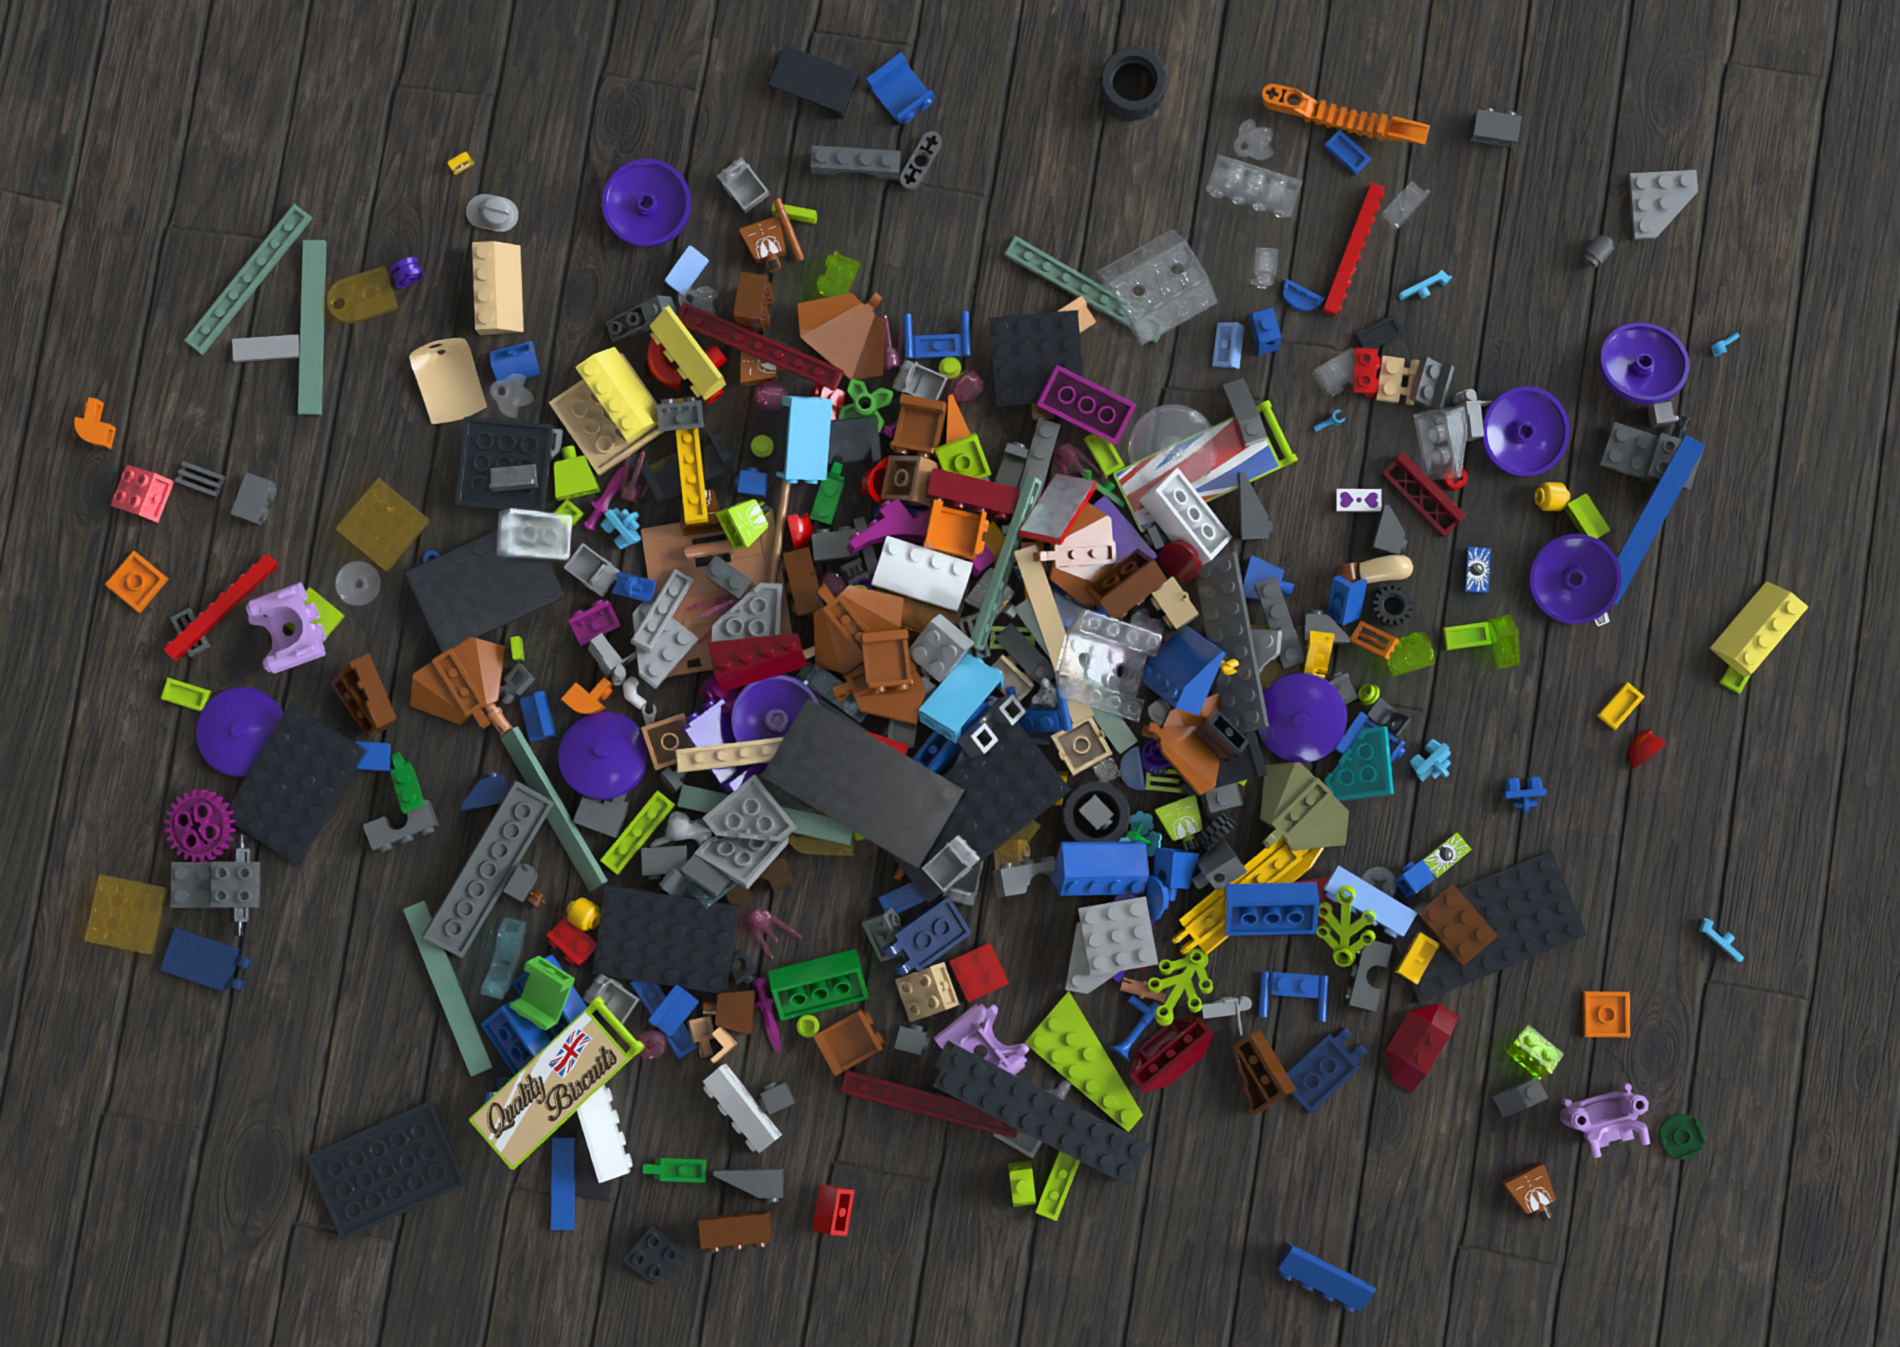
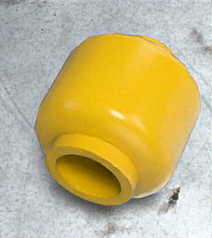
(1552, 496)
(583, 914)

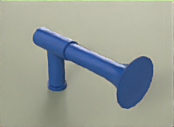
(1149, 1013)

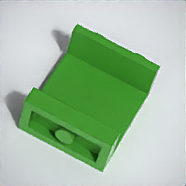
(543, 993)

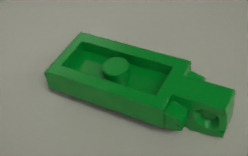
(828, 496)
(406, 784)
(677, 1169)

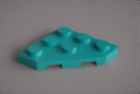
(1363, 768)

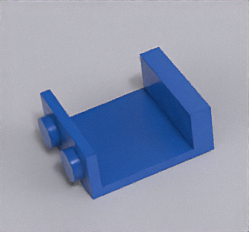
(899, 89)

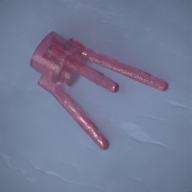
(891, 357)
(1069, 456)
(632, 490)
(722, 604)
(760, 921)

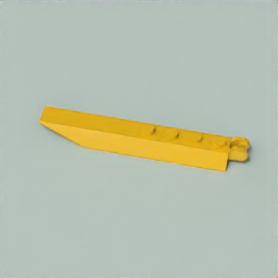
(1271, 865)

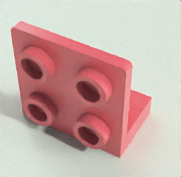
(142, 493)

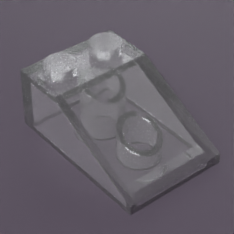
(1442, 441)
(533, 535)

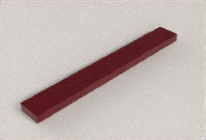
(760, 347)
(923, 1103)

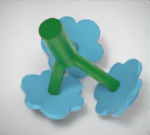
(1141, 825)

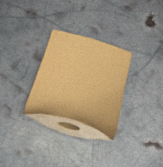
(448, 380)

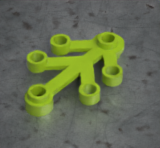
(1344, 928)
(1181, 983)

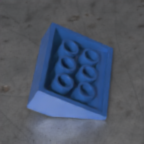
(1184, 670)

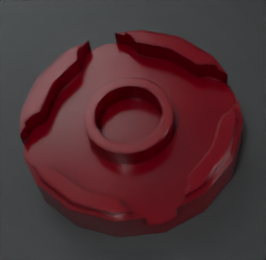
(1180, 560)

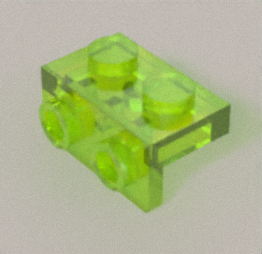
(838, 276)
(1411, 654)
(1535, 1053)

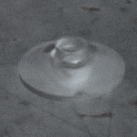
(350, 575)

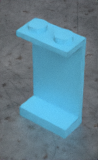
(807, 439)
(960, 696)

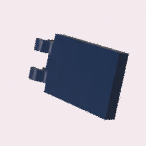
(928, 936)
(203, 960)
(1324, 1069)

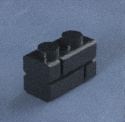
(1222, 735)

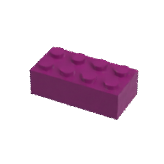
(1085, 404)

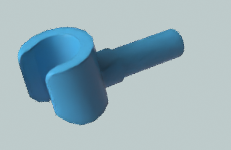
(1719, 348)
(1332, 420)

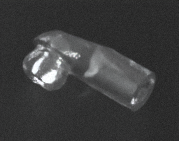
(1062, 1089)

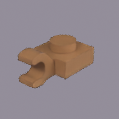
(701, 1031)

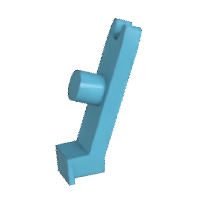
(1422, 288)
(1724, 942)

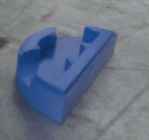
(1300, 298)
(1131, 769)
(1156, 897)

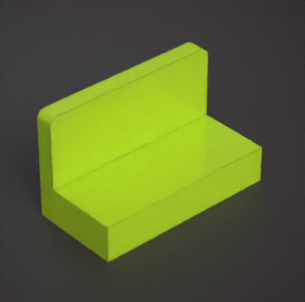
(1586, 517)

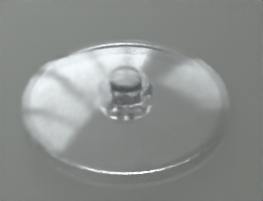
(1169, 440)

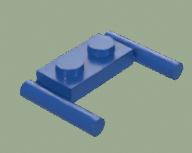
(936, 345)
(1045, 718)
(1293, 985)

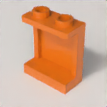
(955, 531)

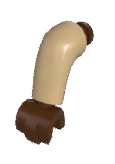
(1378, 569)

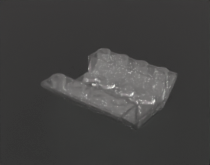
(1167, 296)
(1106, 647)

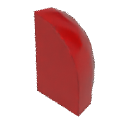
(800, 530)
(1644, 747)

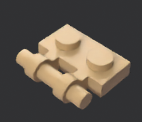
(1391, 378)

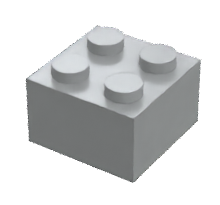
(940, 647)

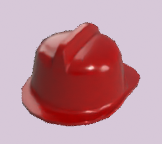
(873, 481)

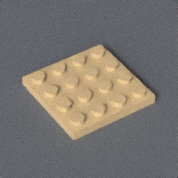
(593, 427)

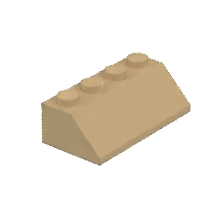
(497, 288)

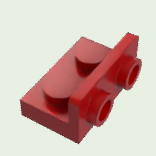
(572, 941)

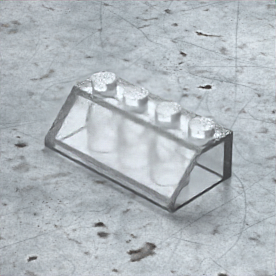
(1254, 186)

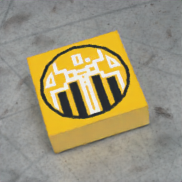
(460, 163)

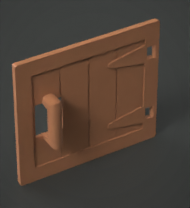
(669, 550)

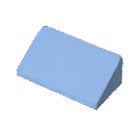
(686, 269)
(1228, 345)

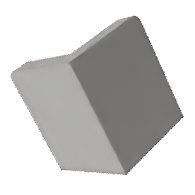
(1661, 415)

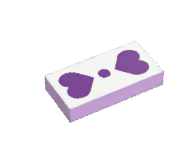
(1358, 500)

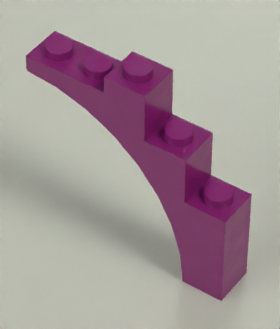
(899, 524)

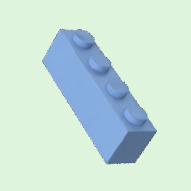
(1389, 912)

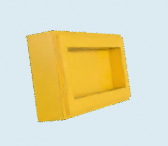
(1620, 706)

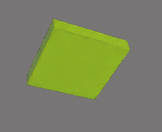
(963, 457)
(328, 615)

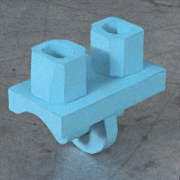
(625, 524)
(1435, 764)

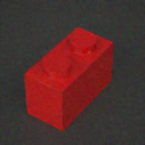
(833, 1210)

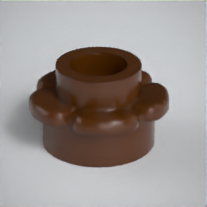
(535, 898)

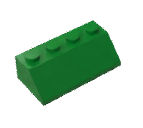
(818, 985)

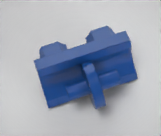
(634, 587)
(1534, 789)

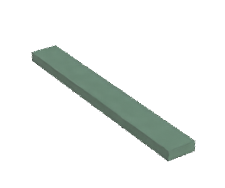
(248, 279)
(1067, 279)
(312, 327)
(1004, 563)
(1111, 725)
(558, 815)
(807, 823)
(449, 992)

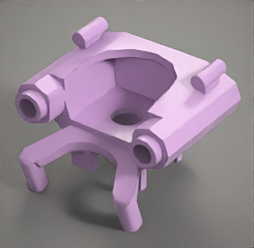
(282, 608)
(968, 1034)
(1607, 1117)

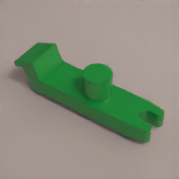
(1106, 490)

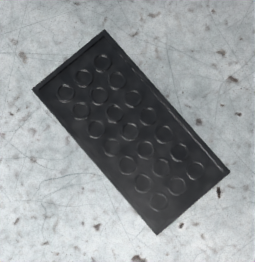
(863, 783)
(1000, 798)
(1525, 909)

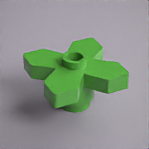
(877, 400)

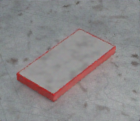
(1057, 509)

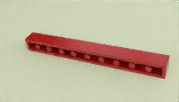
(1353, 248)
(221, 607)

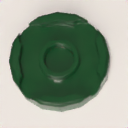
(1681, 1136)

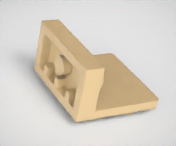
(927, 992)

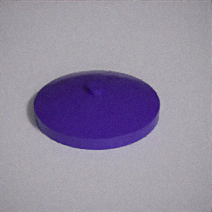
(646, 203)
(1644, 363)
(1525, 431)
(1575, 578)
(769, 708)
(1303, 717)
(236, 729)
(603, 755)

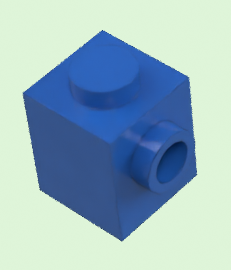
(752, 483)
(1414, 878)

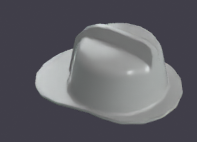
(492, 213)

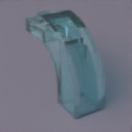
(822, 683)
(506, 958)

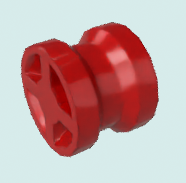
(1454, 483)

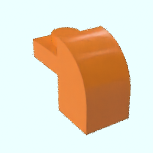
(91, 428)
(585, 702)

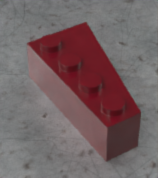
(972, 494)
(755, 659)

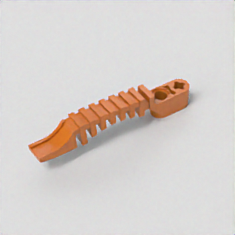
(1311, 110)

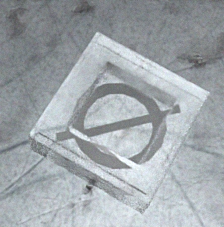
(1106, 770)

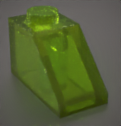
(1505, 641)

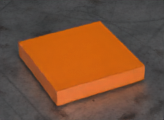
(136, 581)
(1606, 1014)

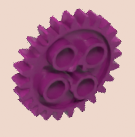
(183, 833)

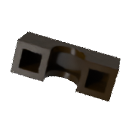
(777, 873)

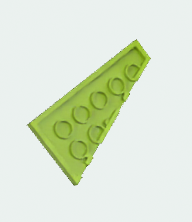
(1075, 1052)

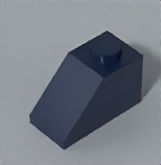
(486, 793)

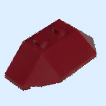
(1418, 1044)
(1170, 1053)

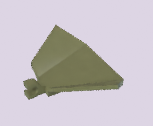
(1301, 809)

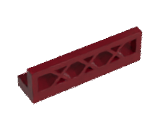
(1430, 489)

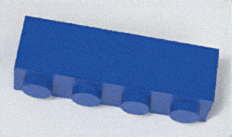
(939, 750)

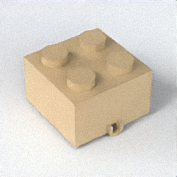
(1177, 610)
(1081, 746)

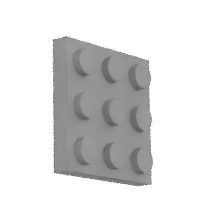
(1118, 936)

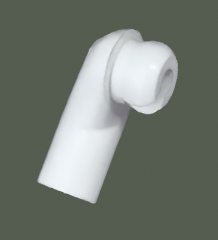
(630, 692)

